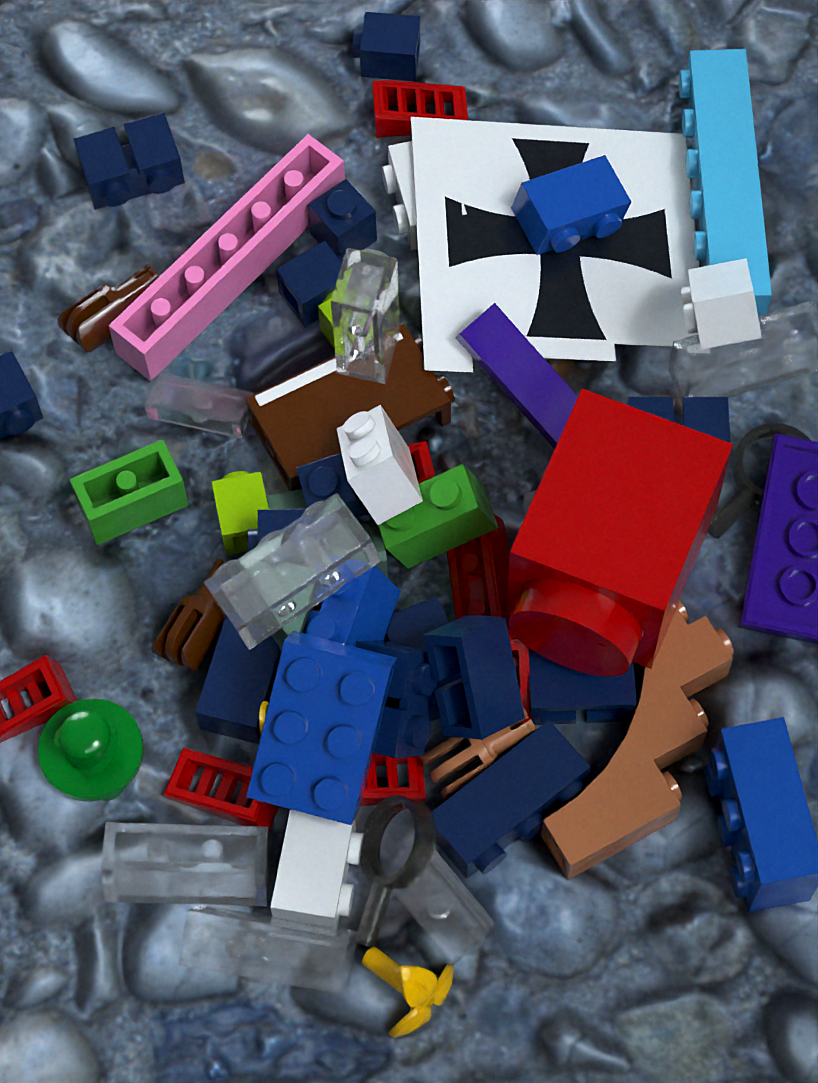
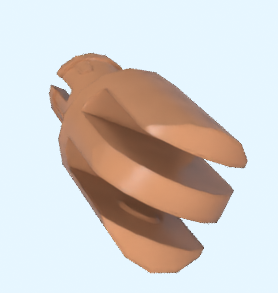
(485, 749)

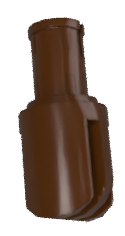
(90, 318)
(191, 627)

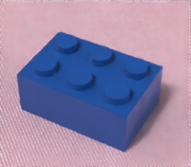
(321, 727)
(763, 815)

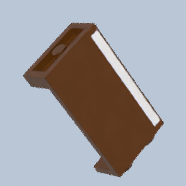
(302, 414)

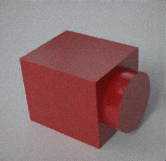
(612, 536)

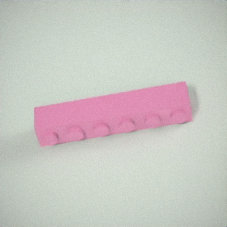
(225, 259)

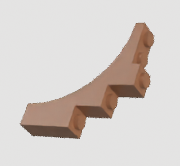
(631, 793)

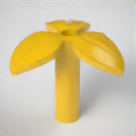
(416, 985)

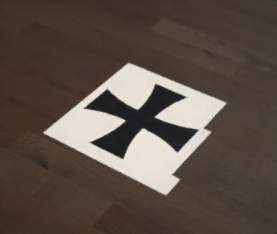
(565, 301)

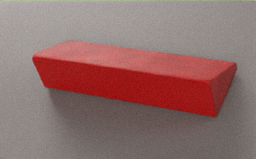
(481, 575)

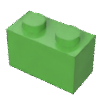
(129, 492)
(451, 514)

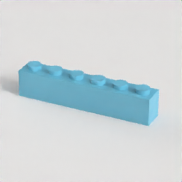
(724, 165)

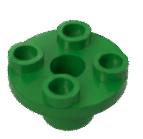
(91, 750)

